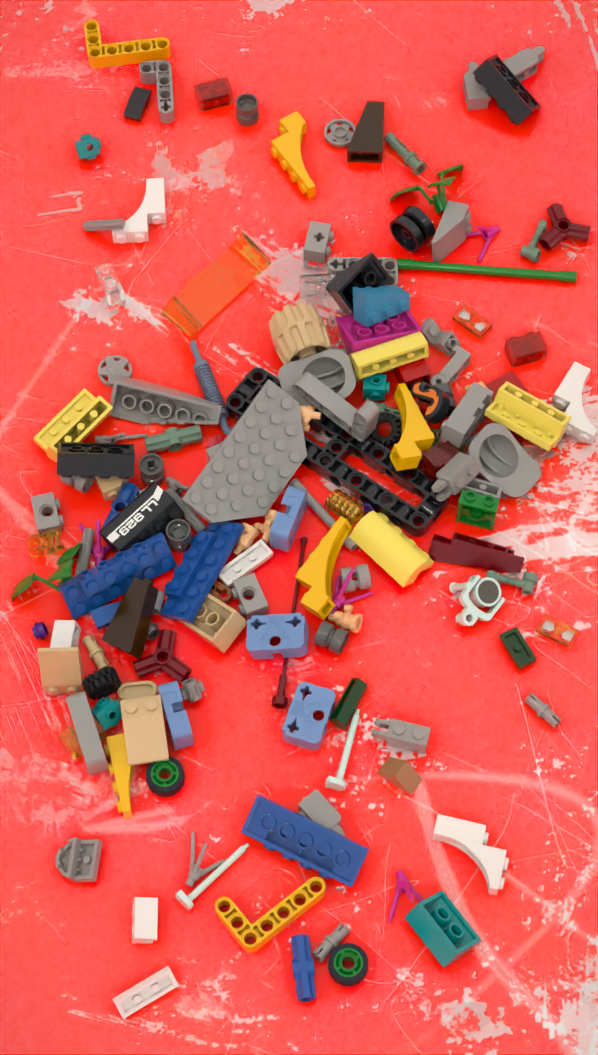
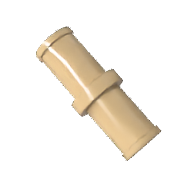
(95, 652)

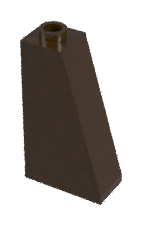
(368, 136)
(132, 619)

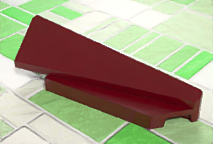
(474, 553)

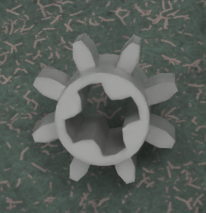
(192, 689)

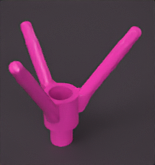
(488, 234)
(98, 551)
(338, 599)
(403, 886)

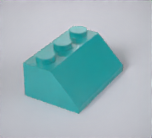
(442, 928)

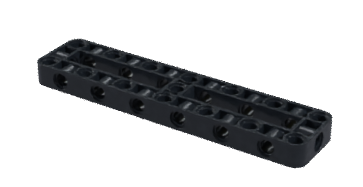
(344, 475)

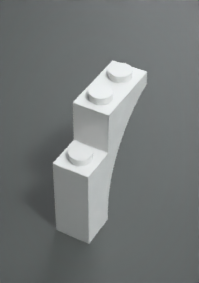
(150, 212)
(569, 398)
(469, 838)

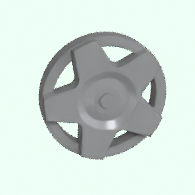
(339, 133)
(113, 369)

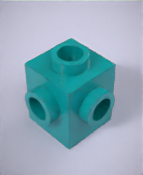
(81, 146)
(375, 387)
(107, 712)

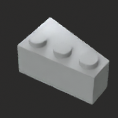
(467, 415)

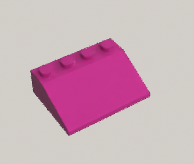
(359, 337)

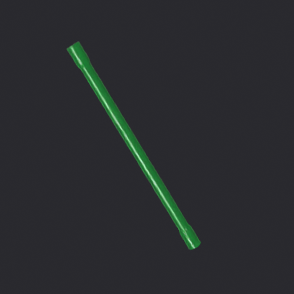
(562, 276)

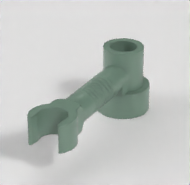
(531, 251)
(527, 583)

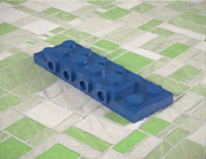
(199, 570)
(114, 576)
(305, 841)

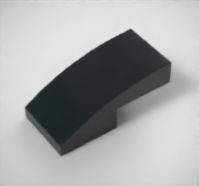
(136, 104)

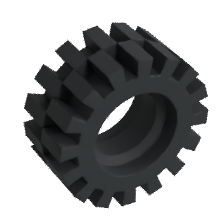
(396, 429)
(101, 683)

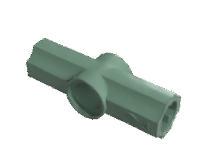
(173, 439)

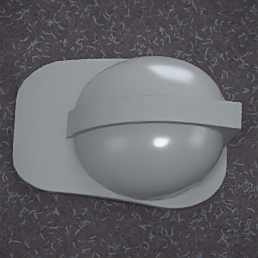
(329, 366)
(503, 460)

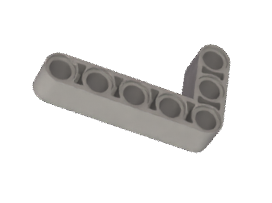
(356, 422)

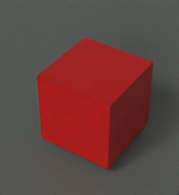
(412, 373)

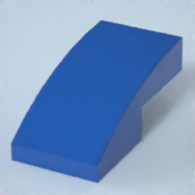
(103, 615)

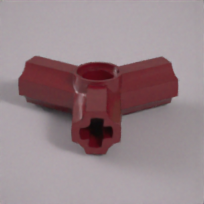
(562, 229)
(165, 648)

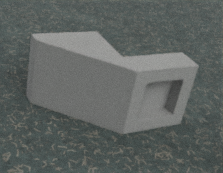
(440, 340)

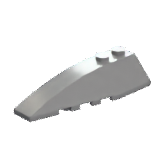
(154, 403)

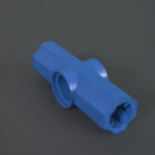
(125, 497)
(303, 968)

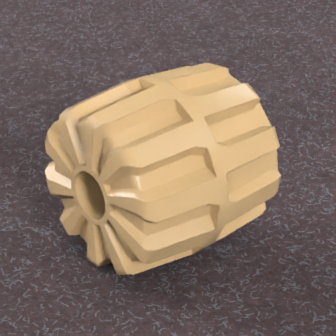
(298, 332)

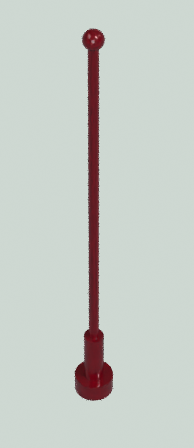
(280, 701)

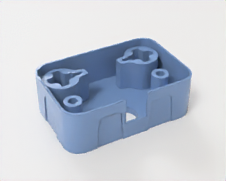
(287, 524)
(265, 627)
(176, 715)
(308, 731)

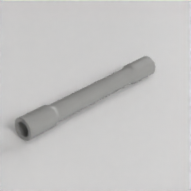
(321, 512)

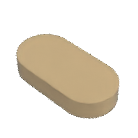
(137, 690)

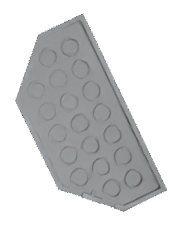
(252, 460)

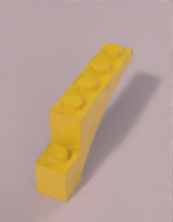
(287, 151)
(414, 433)
(318, 570)
(123, 772)

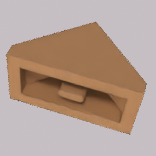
(400, 774)

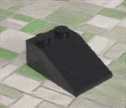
(363, 273)

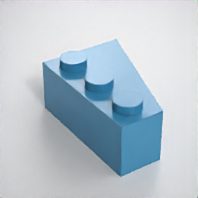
(378, 303)

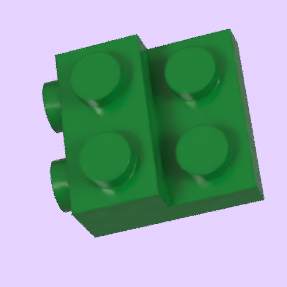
(477, 509)

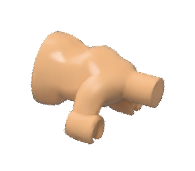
(307, 413)
(266, 526)
(246, 538)
(346, 619)

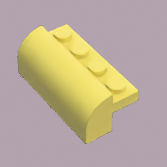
(389, 355)
(528, 416)
(73, 422)
(390, 548)

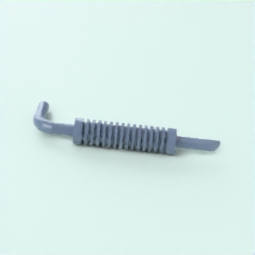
(208, 385)

